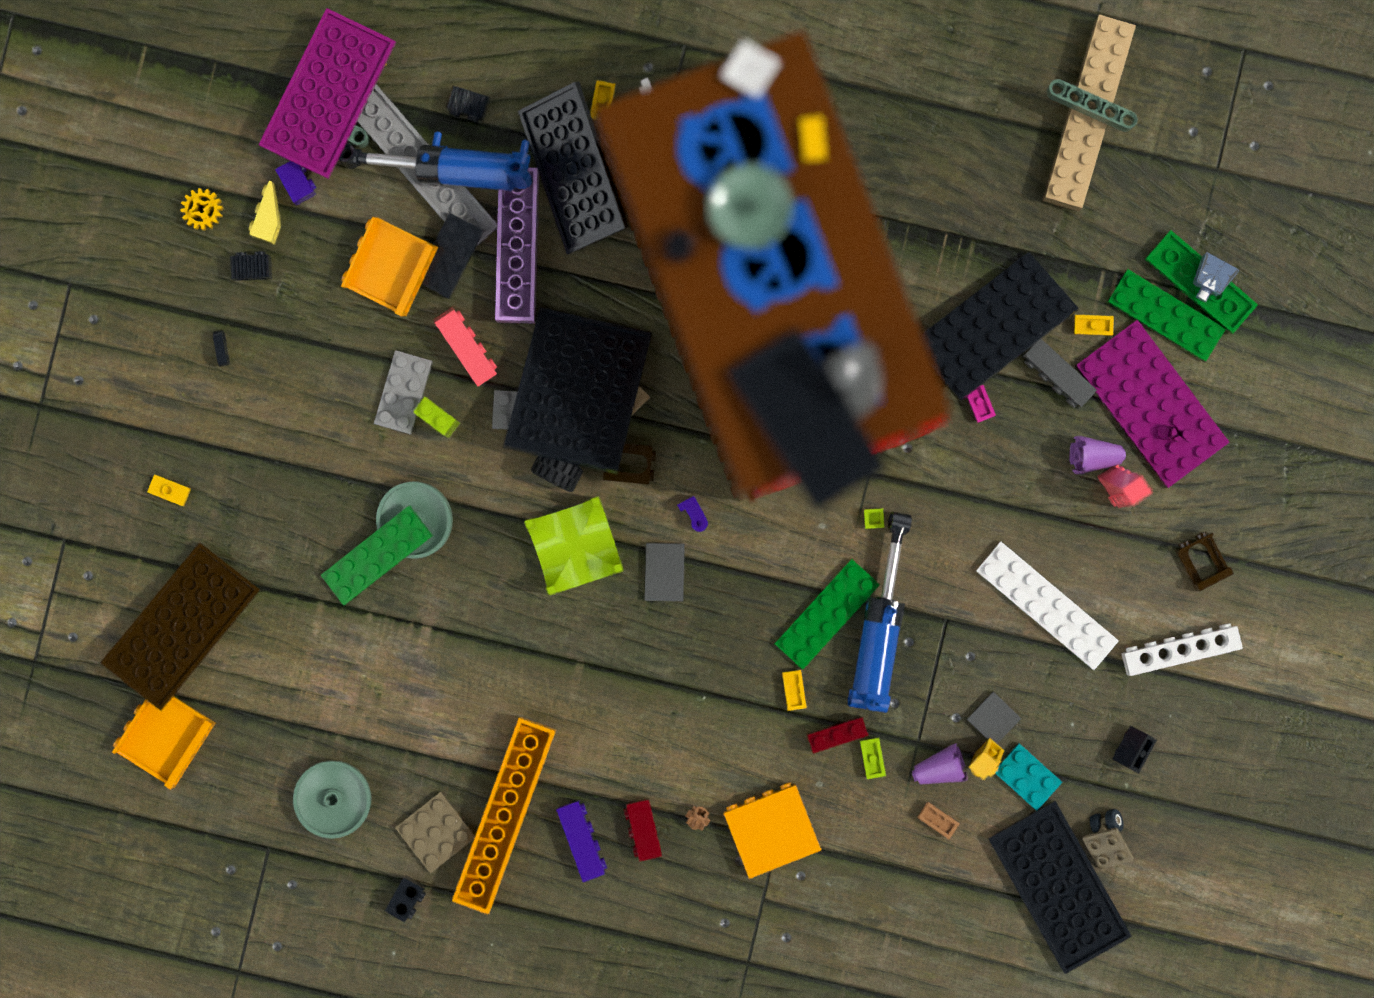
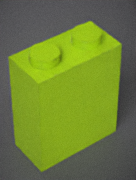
(436, 417)

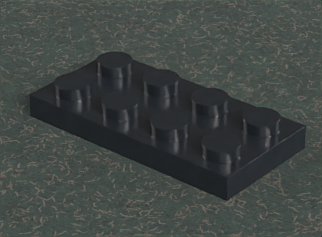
(455, 248)

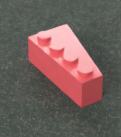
(465, 347)
(1123, 486)

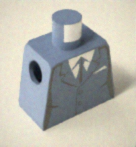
(1212, 276)

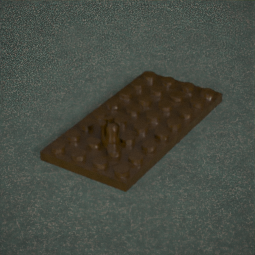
(180, 626)

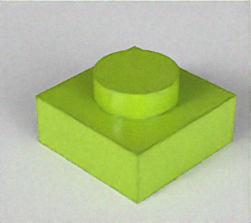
(874, 518)

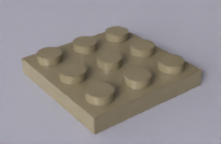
(435, 832)

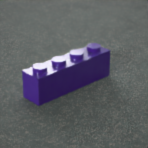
(580, 840)

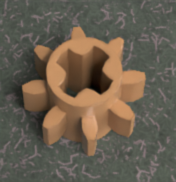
(697, 818)

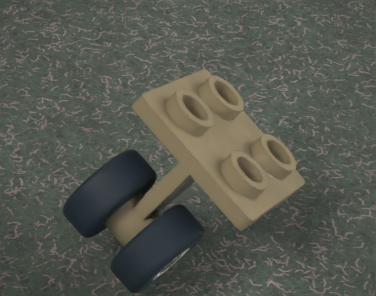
(1106, 843)

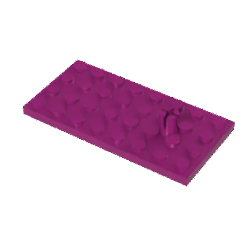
(327, 93)
(1152, 404)

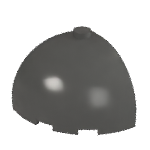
(858, 378)

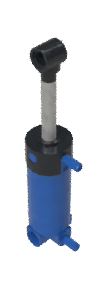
(454, 166)
(880, 631)

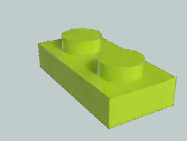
(872, 758)

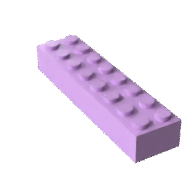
(517, 253)

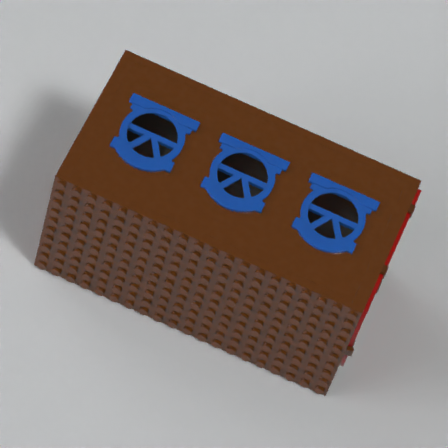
(710, 301)

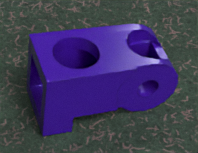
(698, 519)

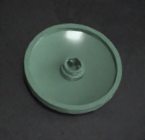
(750, 206)
(429, 506)
(332, 799)

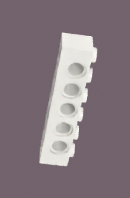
(1230, 643)

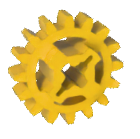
(197, 203)

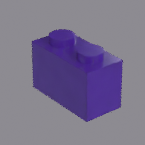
(296, 182)

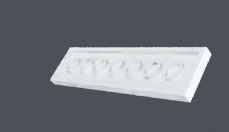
(1047, 605)

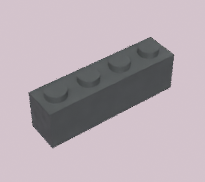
(1059, 374)

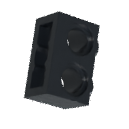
(403, 897)

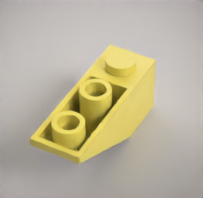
(267, 221)

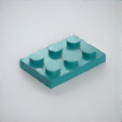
(1027, 776)

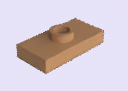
(938, 820)

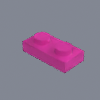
(981, 404)

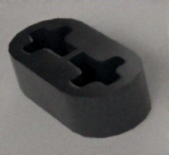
(221, 348)

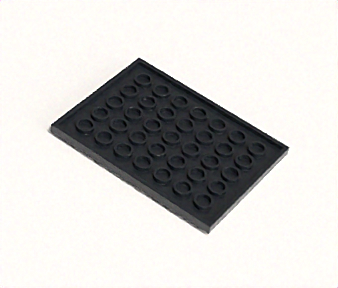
(578, 390)

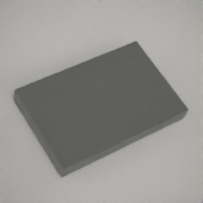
(664, 572)

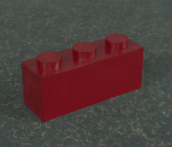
(837, 734)
(643, 830)

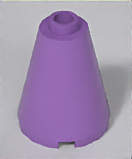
(1093, 454)
(941, 767)

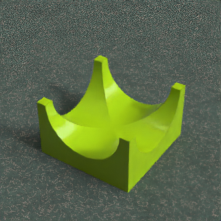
(575, 546)

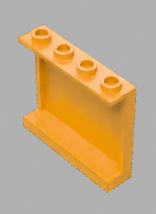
(389, 265)
(164, 739)
(771, 830)

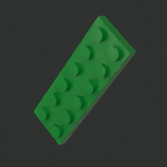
(1179, 265)
(1166, 315)
(377, 555)
(827, 614)

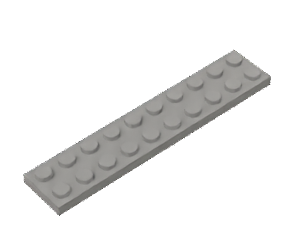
(399, 138)

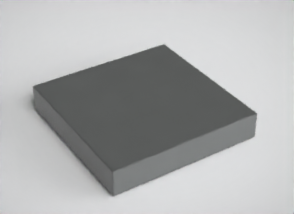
(993, 718)

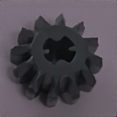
(686, 248)

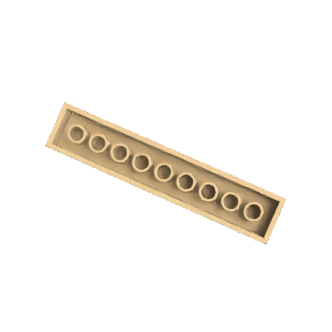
(1081, 133)

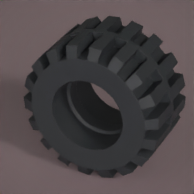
(557, 472)

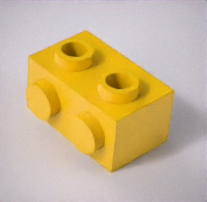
(986, 759)

